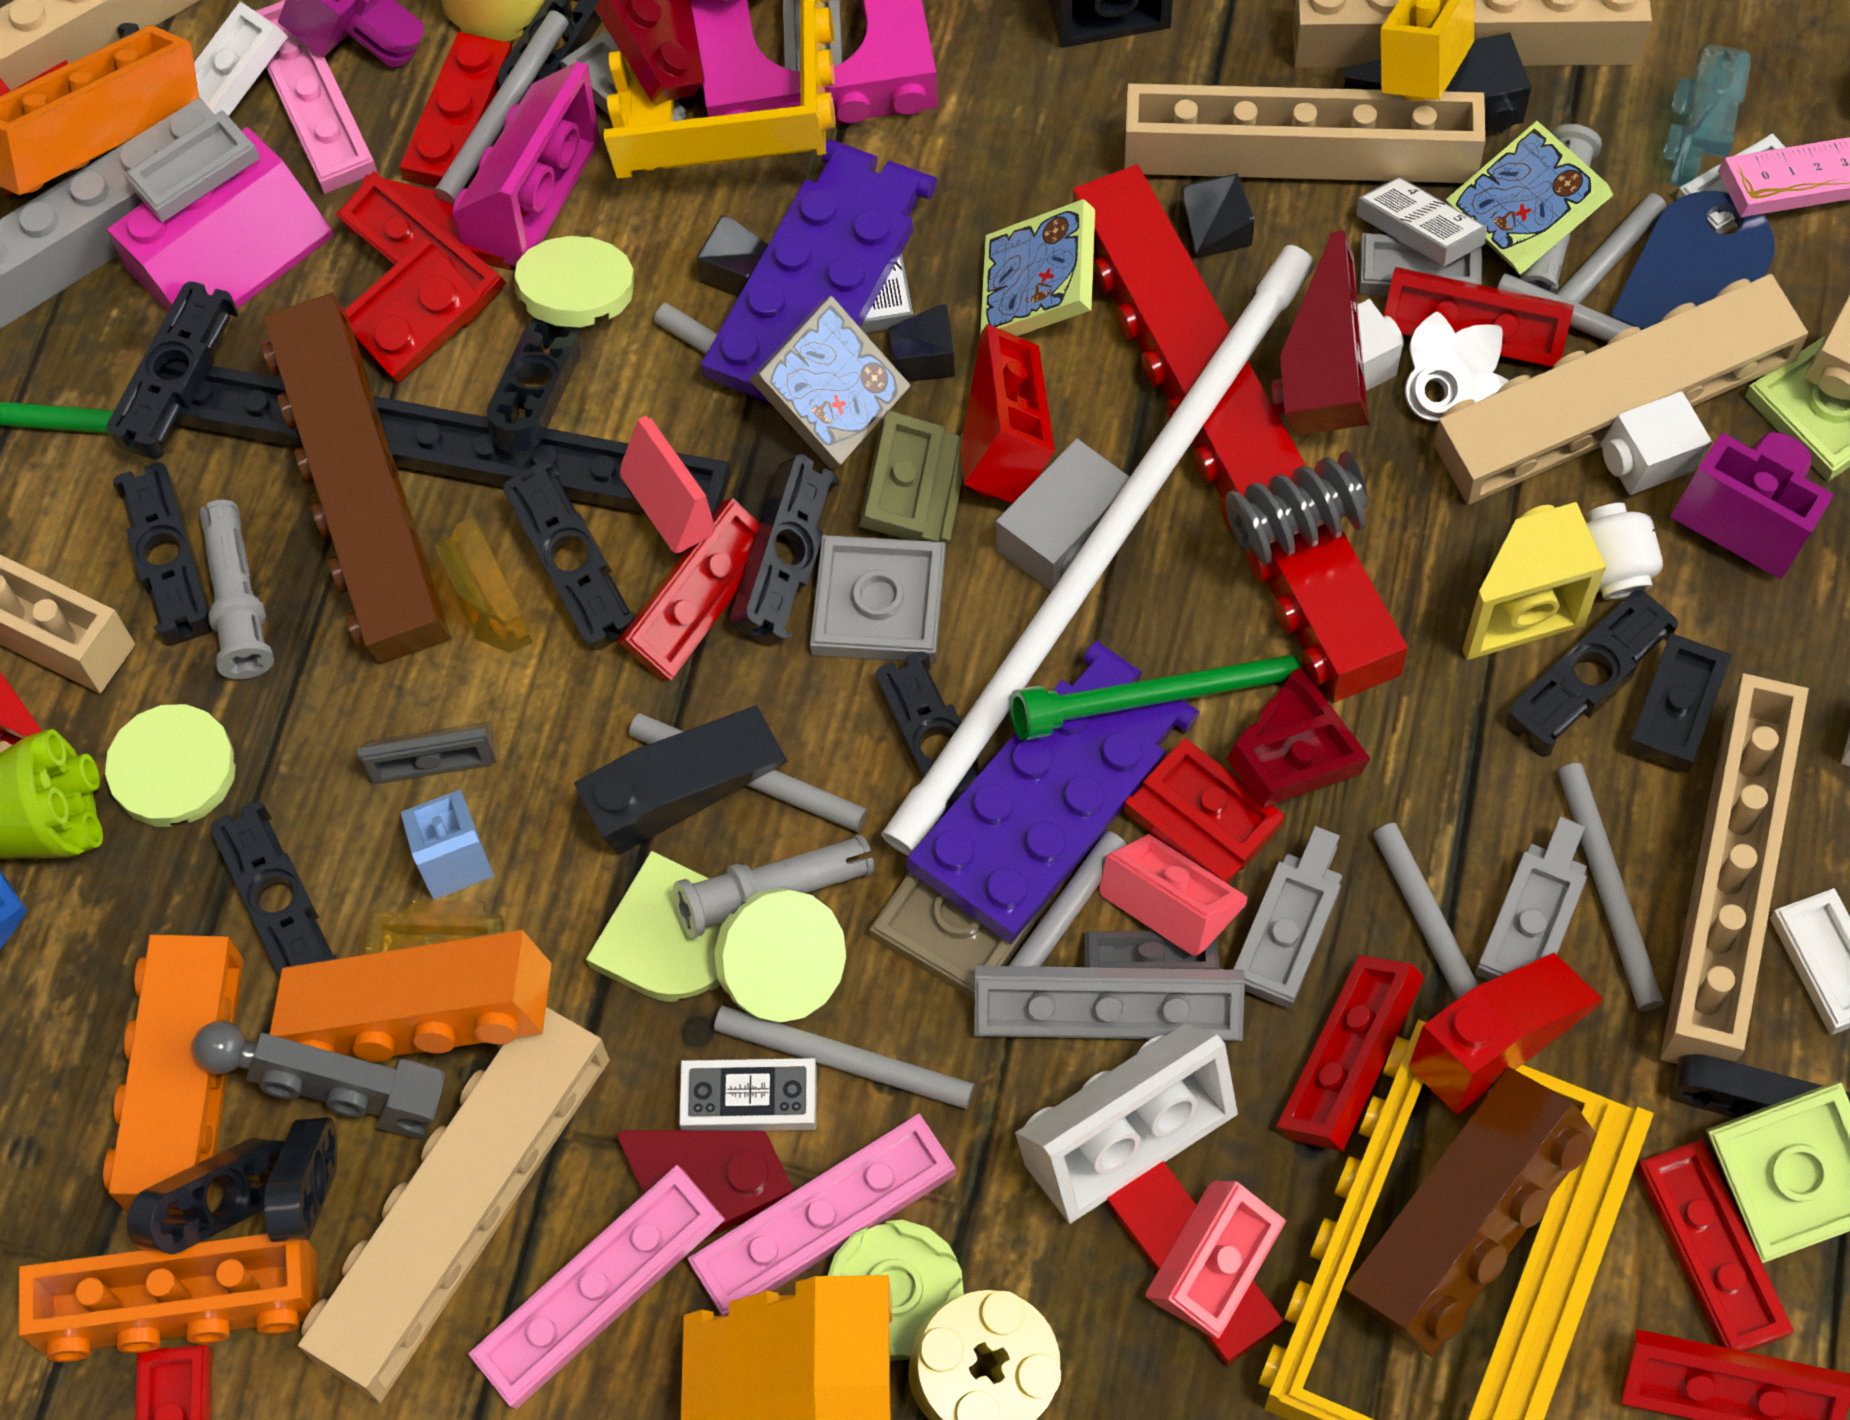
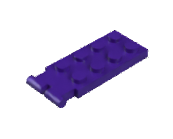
(833, 242)
(1045, 803)

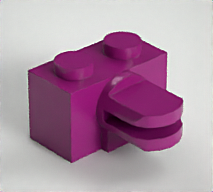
(377, 25)
(1755, 500)

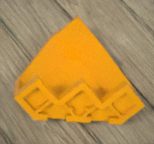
(792, 1354)

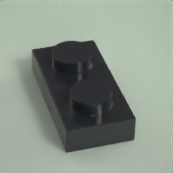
(1679, 702)

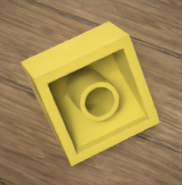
(1537, 582)

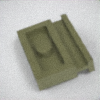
(913, 480)

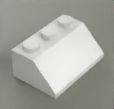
(1129, 1119)

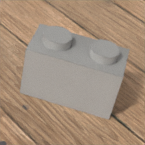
(1058, 513)

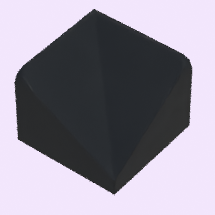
(1216, 215)
(729, 256)
(923, 345)

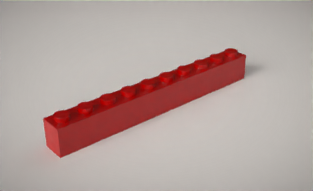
(1173, 317)

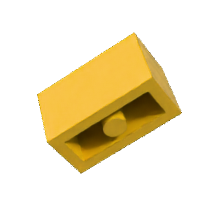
(1425, 46)

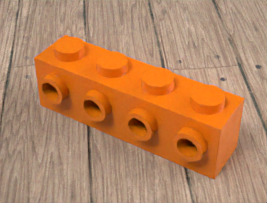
(92, 106)
(417, 998)
(169, 1103)
(159, 1296)

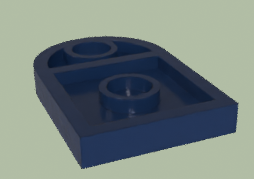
(1691, 261)

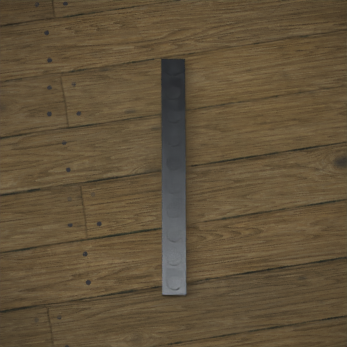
(437, 440)

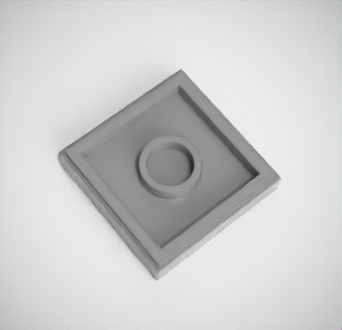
(878, 598)

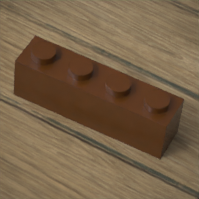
(1471, 1211)

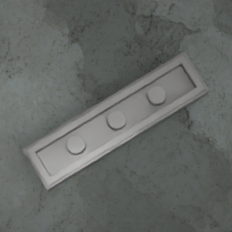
(1106, 1001)

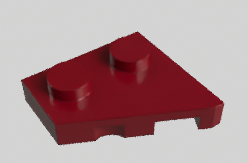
(657, 44)
(1296, 745)
(730, 1167)

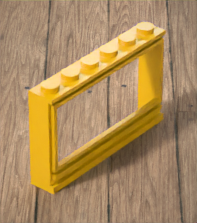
(650, 139)
(1550, 1287)

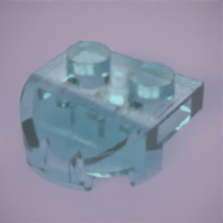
(1708, 110)

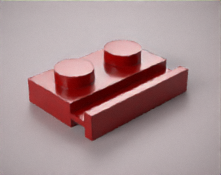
(413, 310)
(1203, 812)

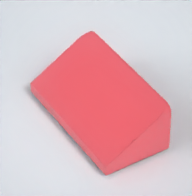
(665, 488)
(1170, 893)
(1216, 1257)

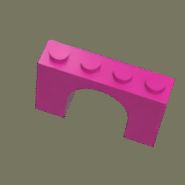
(883, 77)

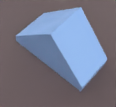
(446, 844)

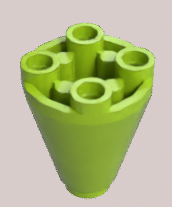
(47, 799)

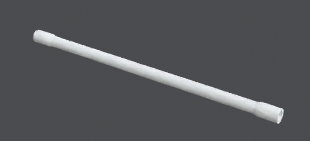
(929, 798)

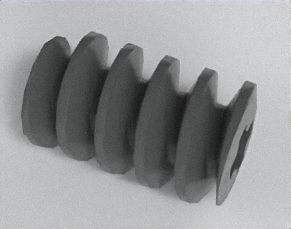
(1299, 506)

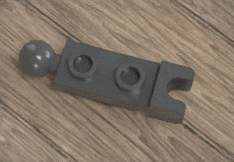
(351, 1087)

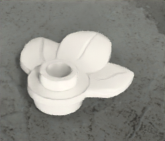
(1456, 361)

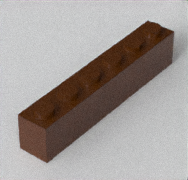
(355, 480)

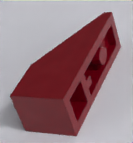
(1323, 353)

